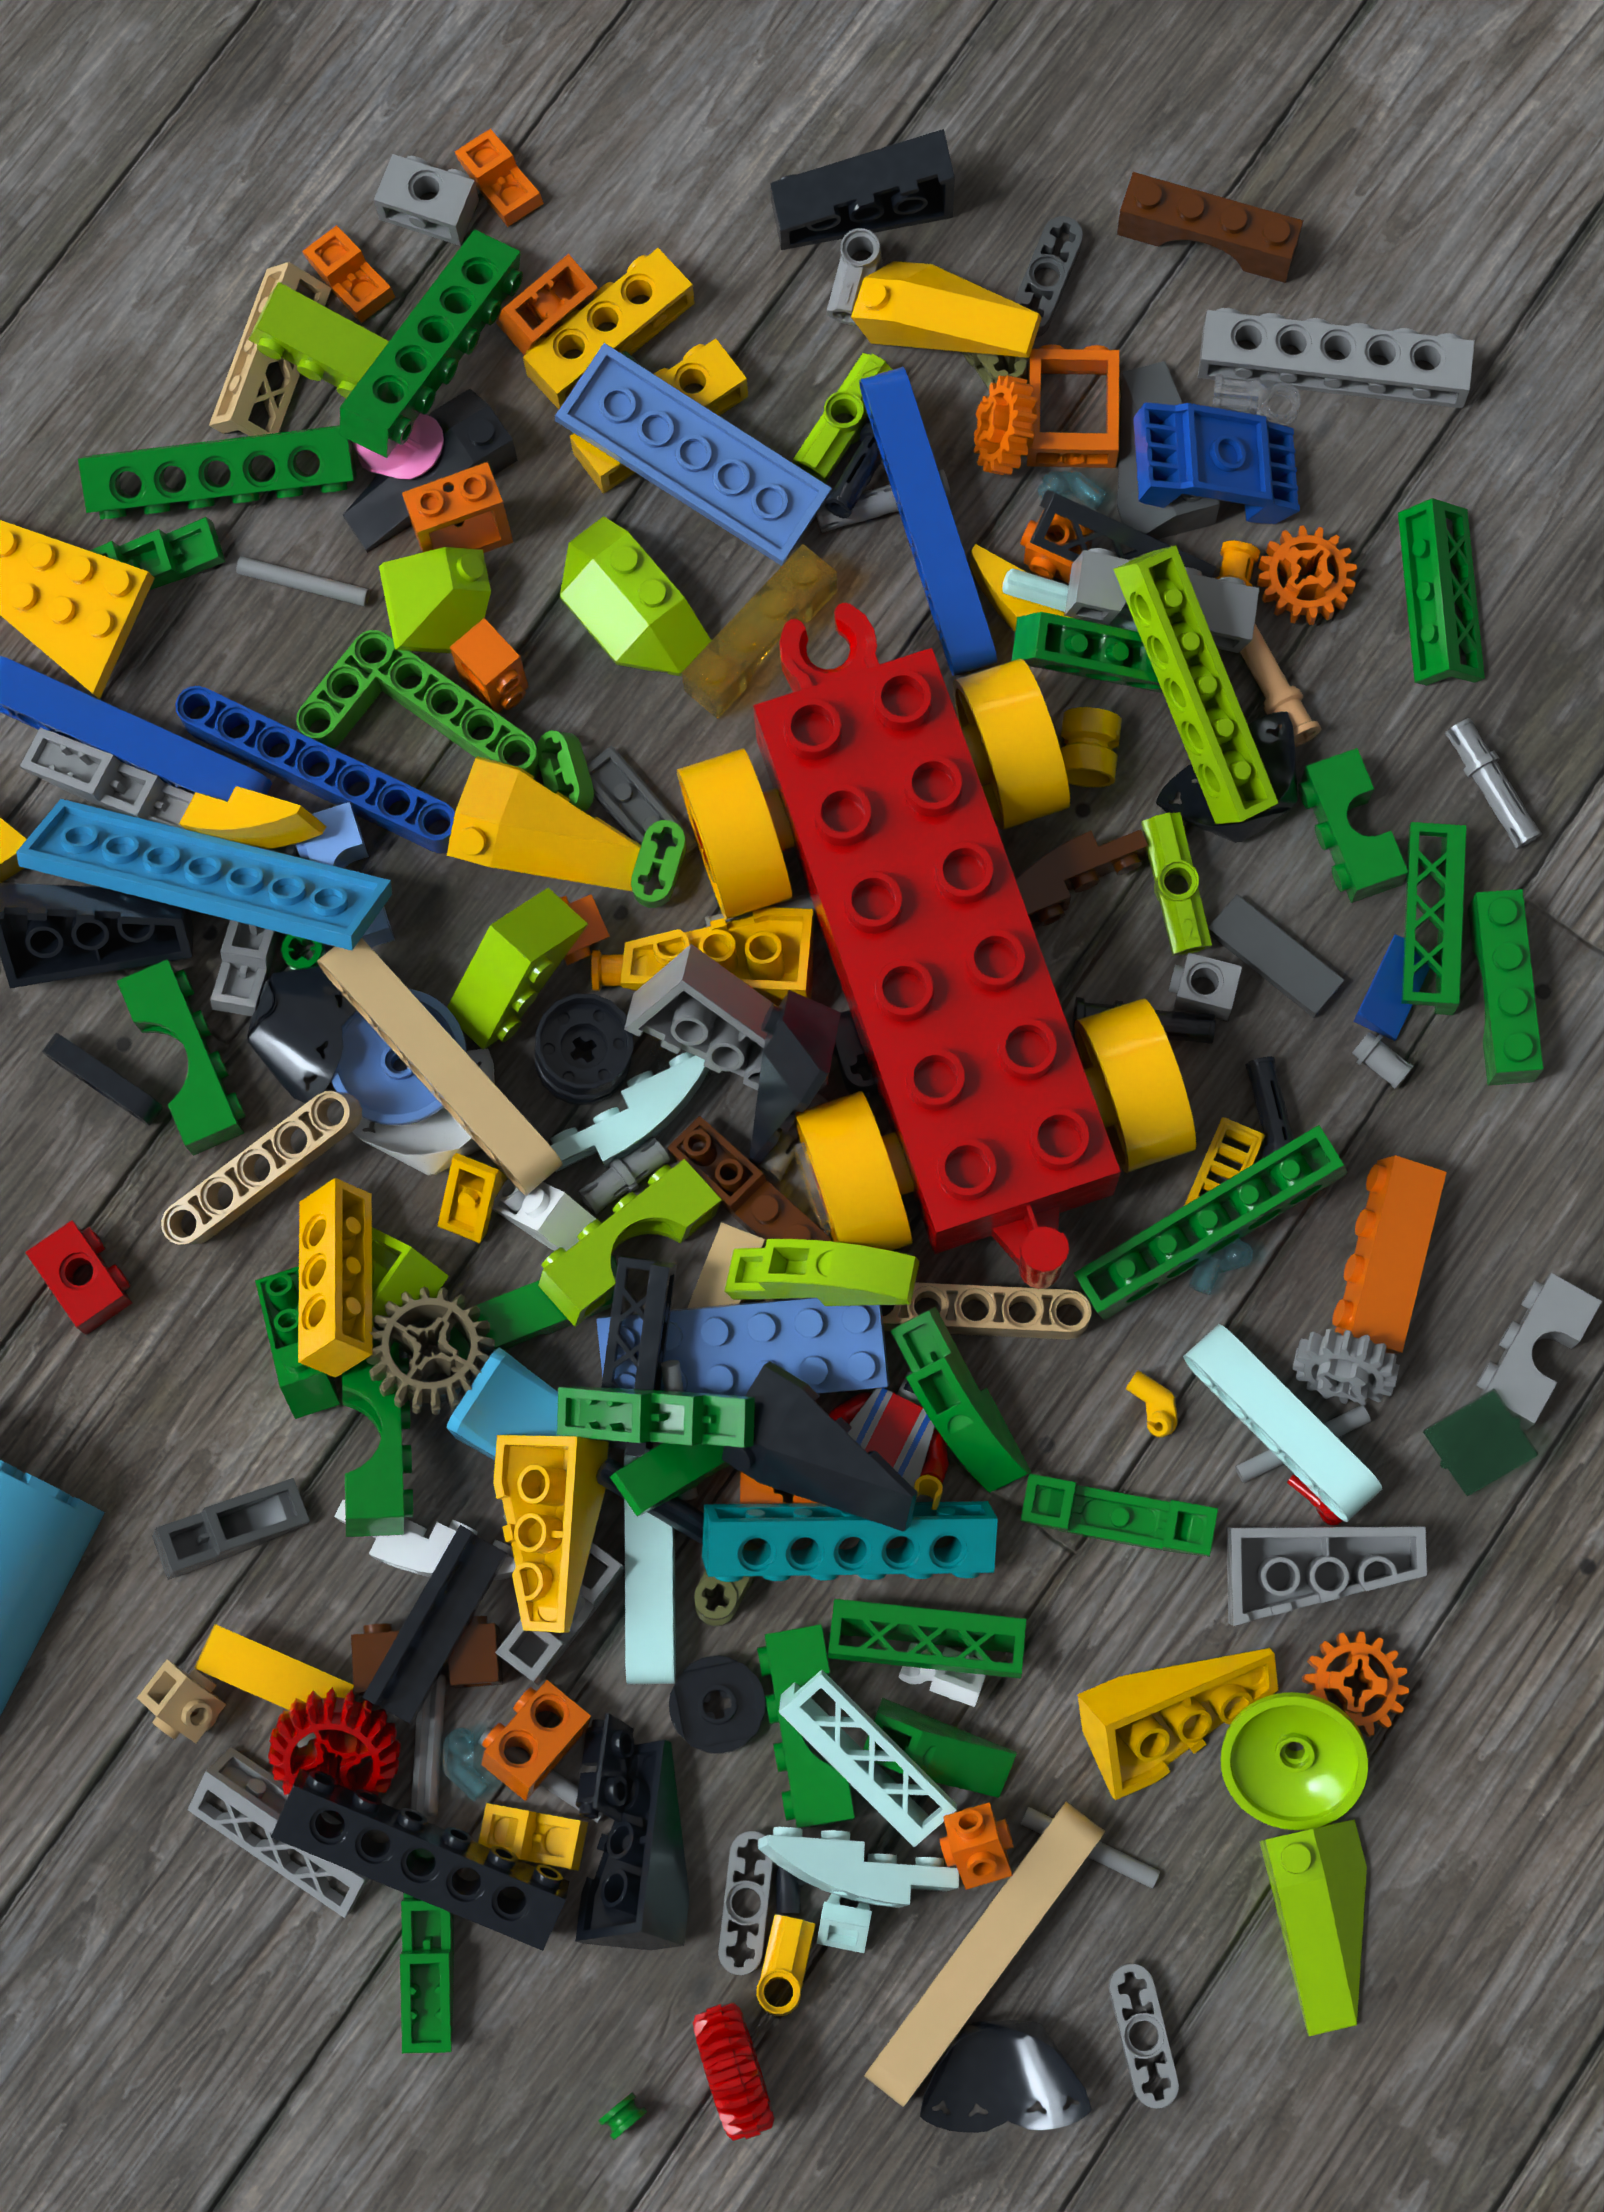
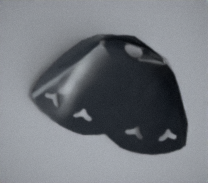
(1280, 765)
(293, 1020)
(1005, 2072)

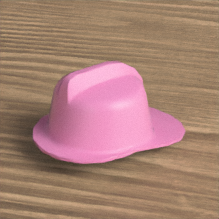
(412, 457)

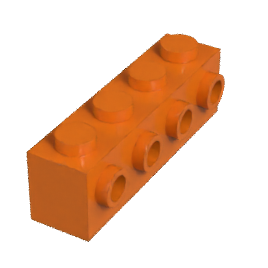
(1389, 1251)

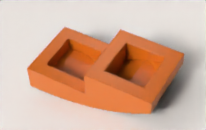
(499, 177)
(348, 274)

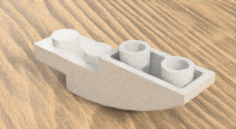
(422, 1555)

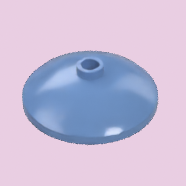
(369, 1075)

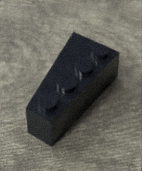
(85, 931)

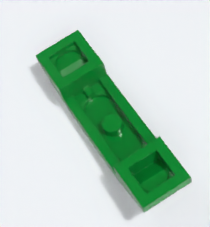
(1119, 1516)

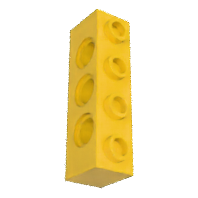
(636, 323)
(702, 364)
(335, 1278)

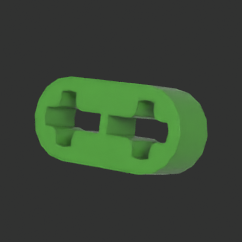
(567, 770)
(668, 867)

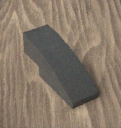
(229, 1528)

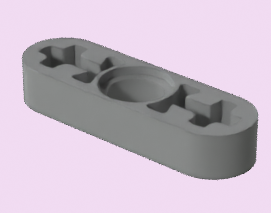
(731, 1938)
(1141, 2075)

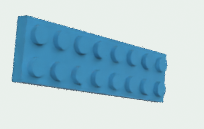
(205, 874)

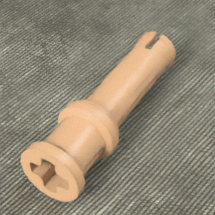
(1276, 689)

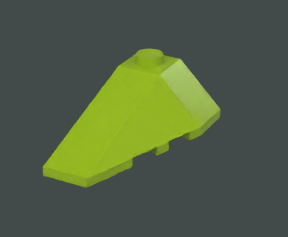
(1320, 1908)

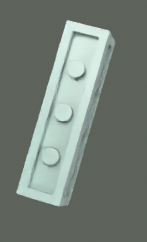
(858, 1765)

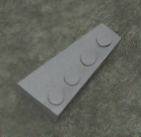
(705, 1012)
(1303, 1566)

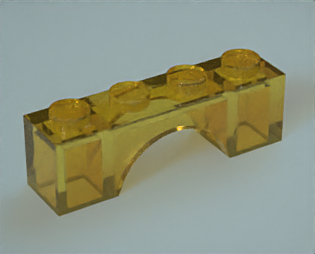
(735, 653)

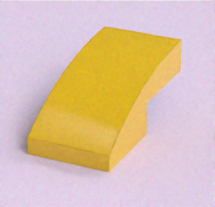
(534, 1835)

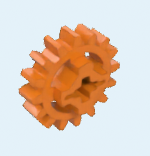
(1005, 425)
(1316, 592)
(1358, 1660)

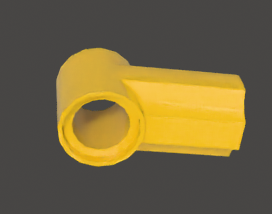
(786, 1960)

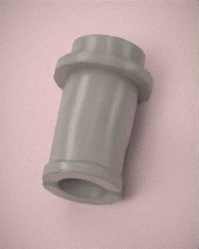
(1382, 1059)

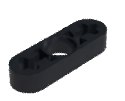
(102, 1079)

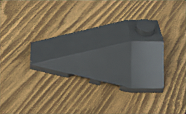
(1185, 513)

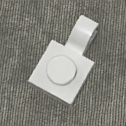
(954, 1685)

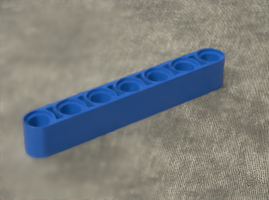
(928, 521)
(133, 741)
(305, 753)

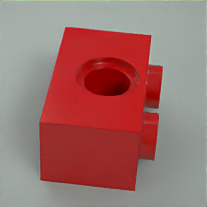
(59, 1258)

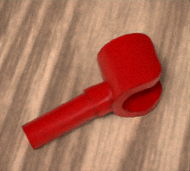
(1324, 1512)

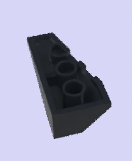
(792, 1066)
(815, 1457)

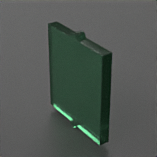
(1480, 1442)

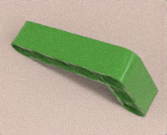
(421, 700)

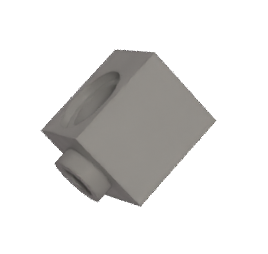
(1222, 974)

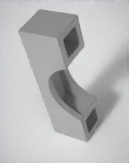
(1225, 601)

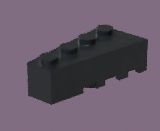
(870, 191)

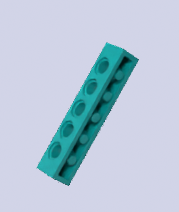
(780, 1525)

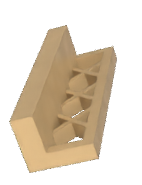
(250, 365)

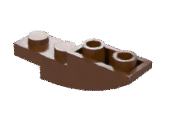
(1075, 867)
(742, 1186)

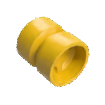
(1089, 744)

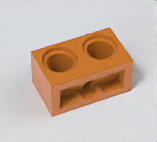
(490, 667)
(543, 1744)

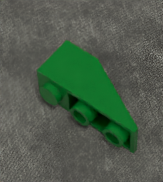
(302, 1386)
(944, 1751)

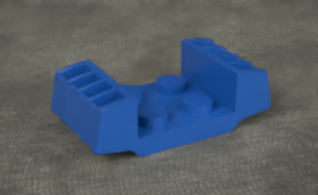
(1216, 457)

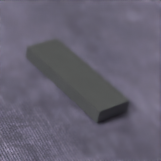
(631, 801)
(1275, 956)

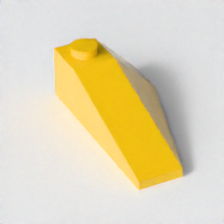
(941, 311)
(526, 828)
(763, 950)
(550, 1519)
(1158, 1714)

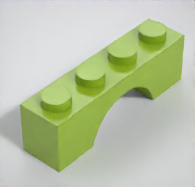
(671, 1206)

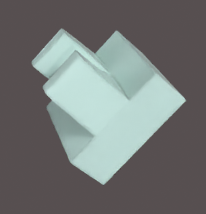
(844, 1925)

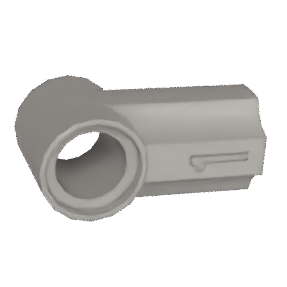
(852, 272)

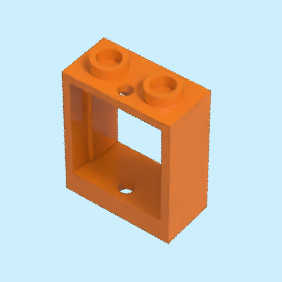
(1076, 449)
(472, 502)

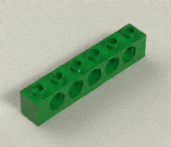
(430, 344)
(102, 472)
(1211, 1222)

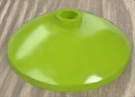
(1287, 1785)

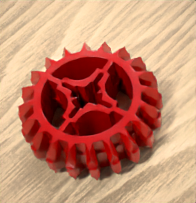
(343, 1735)
(733, 2071)

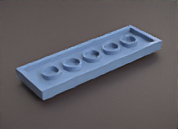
(693, 454)
(729, 1345)

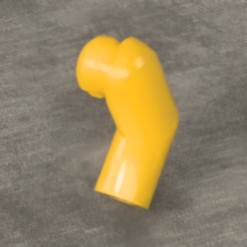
(1159, 1402)

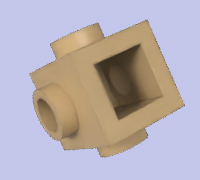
(181, 1701)

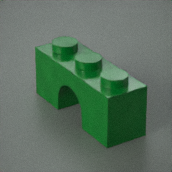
(1362, 862)

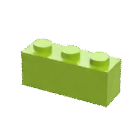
(315, 339)

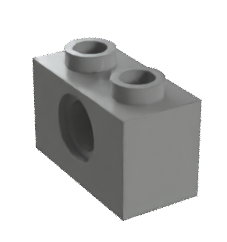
(442, 217)

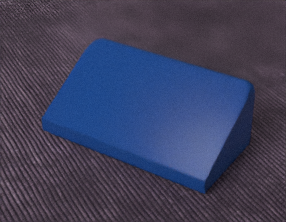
(1382, 1004)

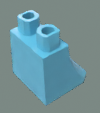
(504, 1402)

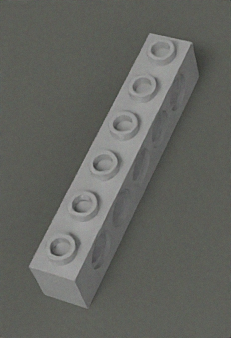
(1355, 375)

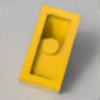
(469, 1197)

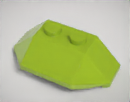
(629, 602)

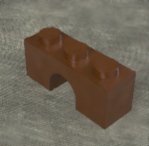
(470, 1664)

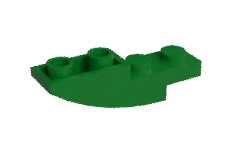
(955, 1405)

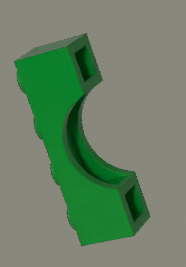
(1504, 958)
(202, 1107)
(375, 1490)
(817, 1789)

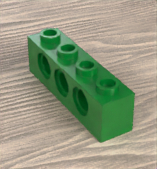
(1084, 650)

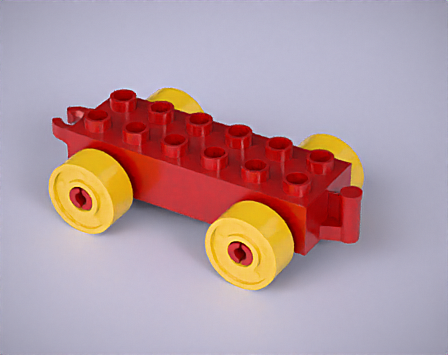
(936, 951)

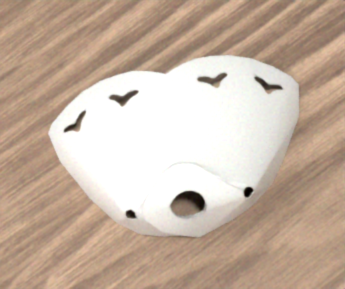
(430, 1142)

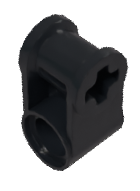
(851, 1057)

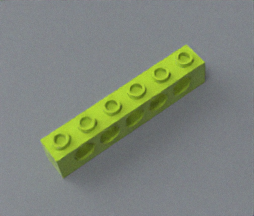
(1196, 685)

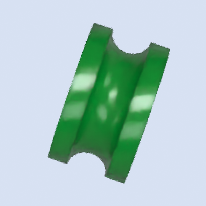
(288, 952)
(622, 2116)

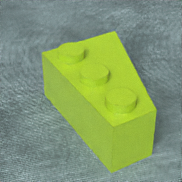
(513, 967)

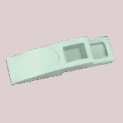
(651, 1105)
(839, 1867)

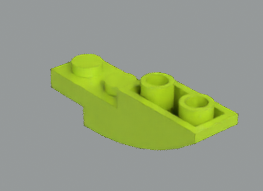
(822, 1270)

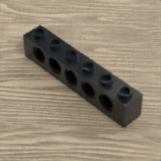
(434, 1881)

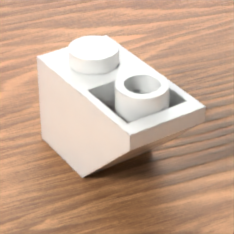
(544, 1214)

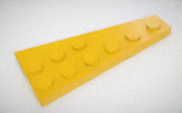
(69, 601)

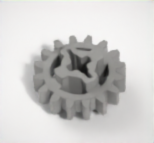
(1346, 1367)

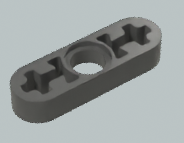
(1044, 258)

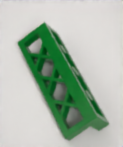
(1434, 589)
(1448, 922)
(928, 1629)

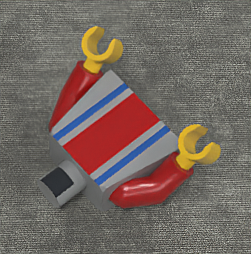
(901, 1434)

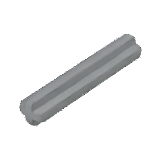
(428, 1751)

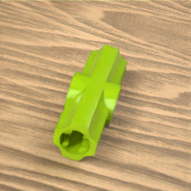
(831, 439)
(1181, 912)

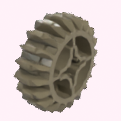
(398, 1328)

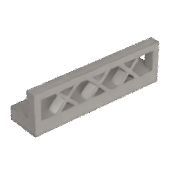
(255, 1796)

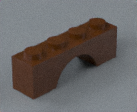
(1253, 236)

